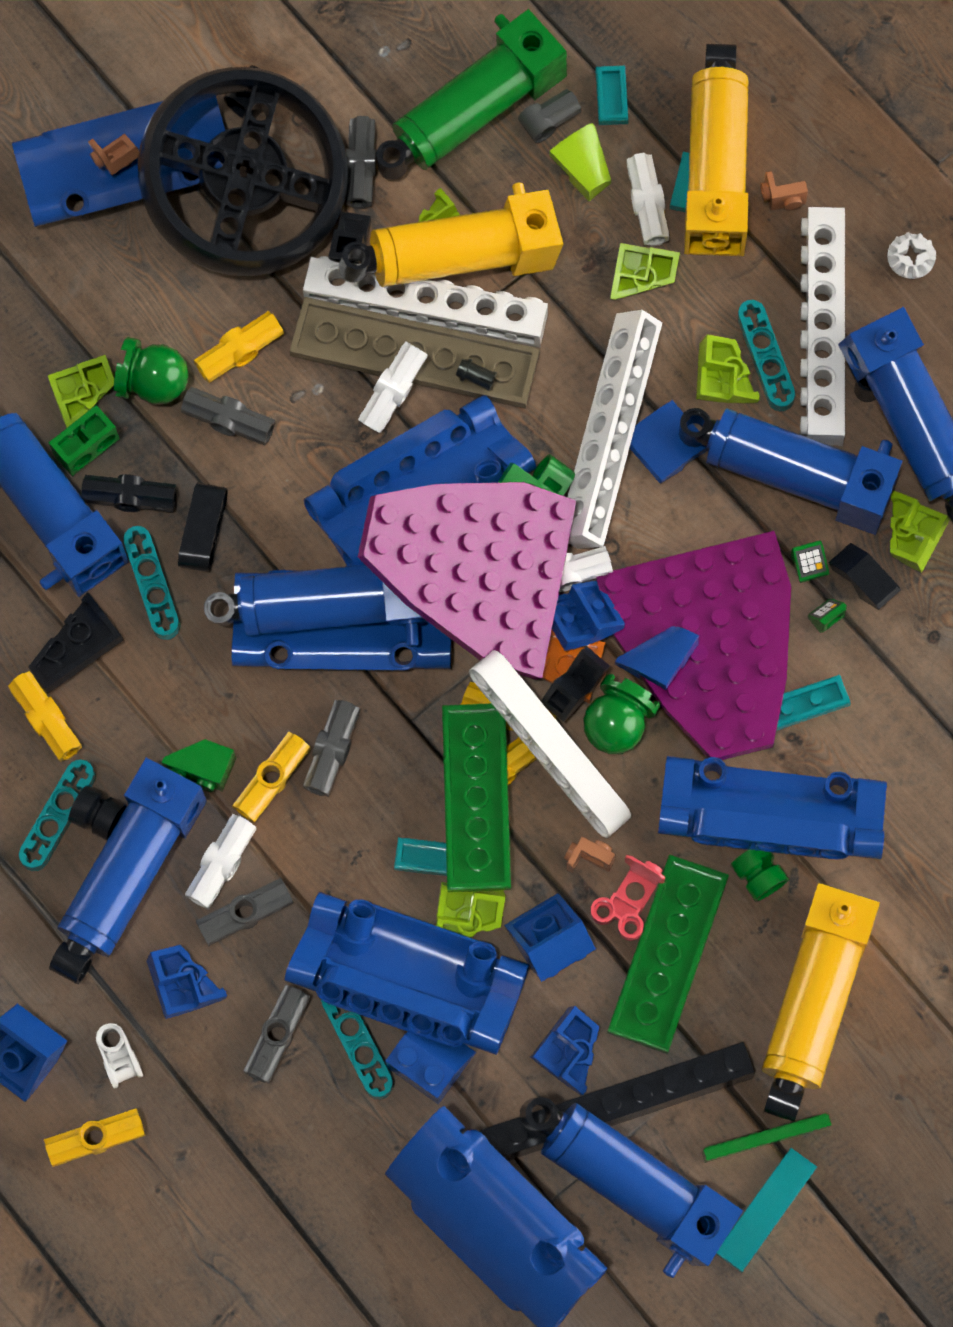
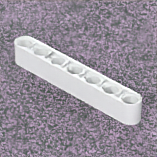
(550, 744)

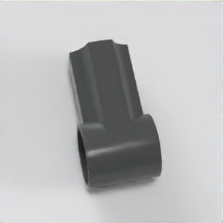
(543, 119)

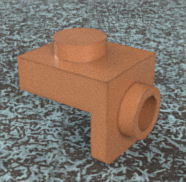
(115, 155)
(785, 196)
(596, 853)

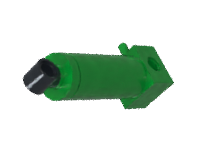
(521, 64)

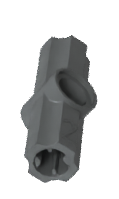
(361, 162)
(228, 416)
(331, 748)
(264, 902)
(268, 1052)

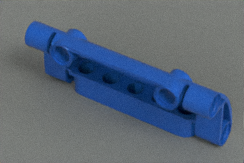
(407, 973)
(495, 1220)

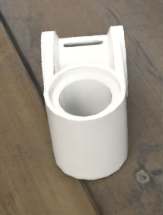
(118, 1060)

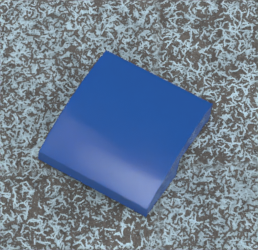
(659, 445)
(583, 618)

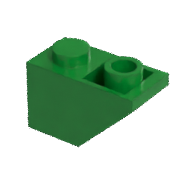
(203, 763)

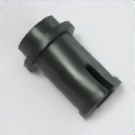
(475, 374)

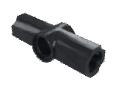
(129, 493)

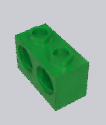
(84, 440)

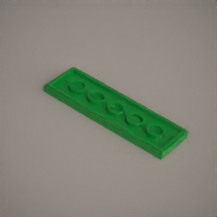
(476, 798)
(668, 954)

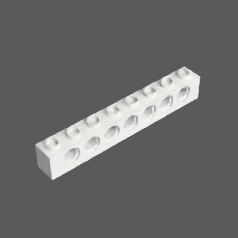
(827, 224)
(496, 325)
(611, 425)

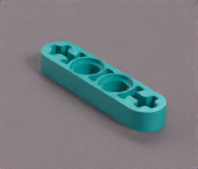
(769, 354)
(149, 583)
(53, 813)
(354, 1043)

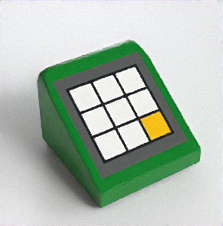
(810, 561)
(827, 614)

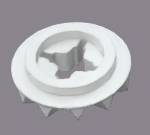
(902, 264)

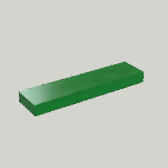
(766, 1137)

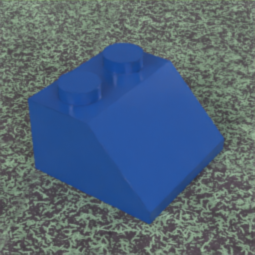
(550, 937)
(26, 1051)
(428, 1064)

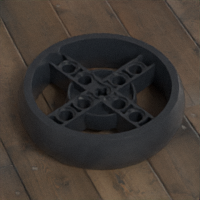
(265, 91)

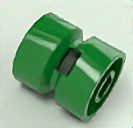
(760, 873)

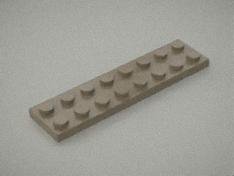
(371, 341)

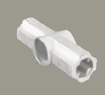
(647, 199)
(393, 387)
(585, 567)
(220, 861)

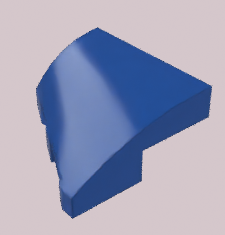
(660, 656)
(181, 982)
(568, 1049)

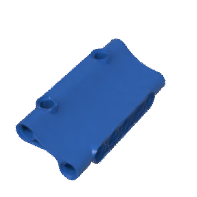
(61, 165)
(437, 451)
(342, 647)
(773, 810)

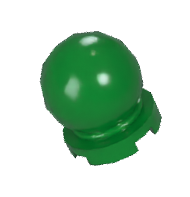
(153, 373)
(616, 719)

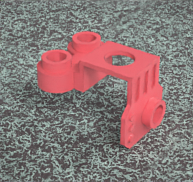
(623, 908)

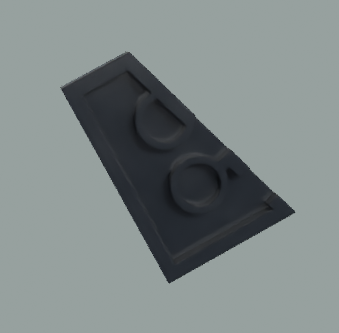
(79, 643)

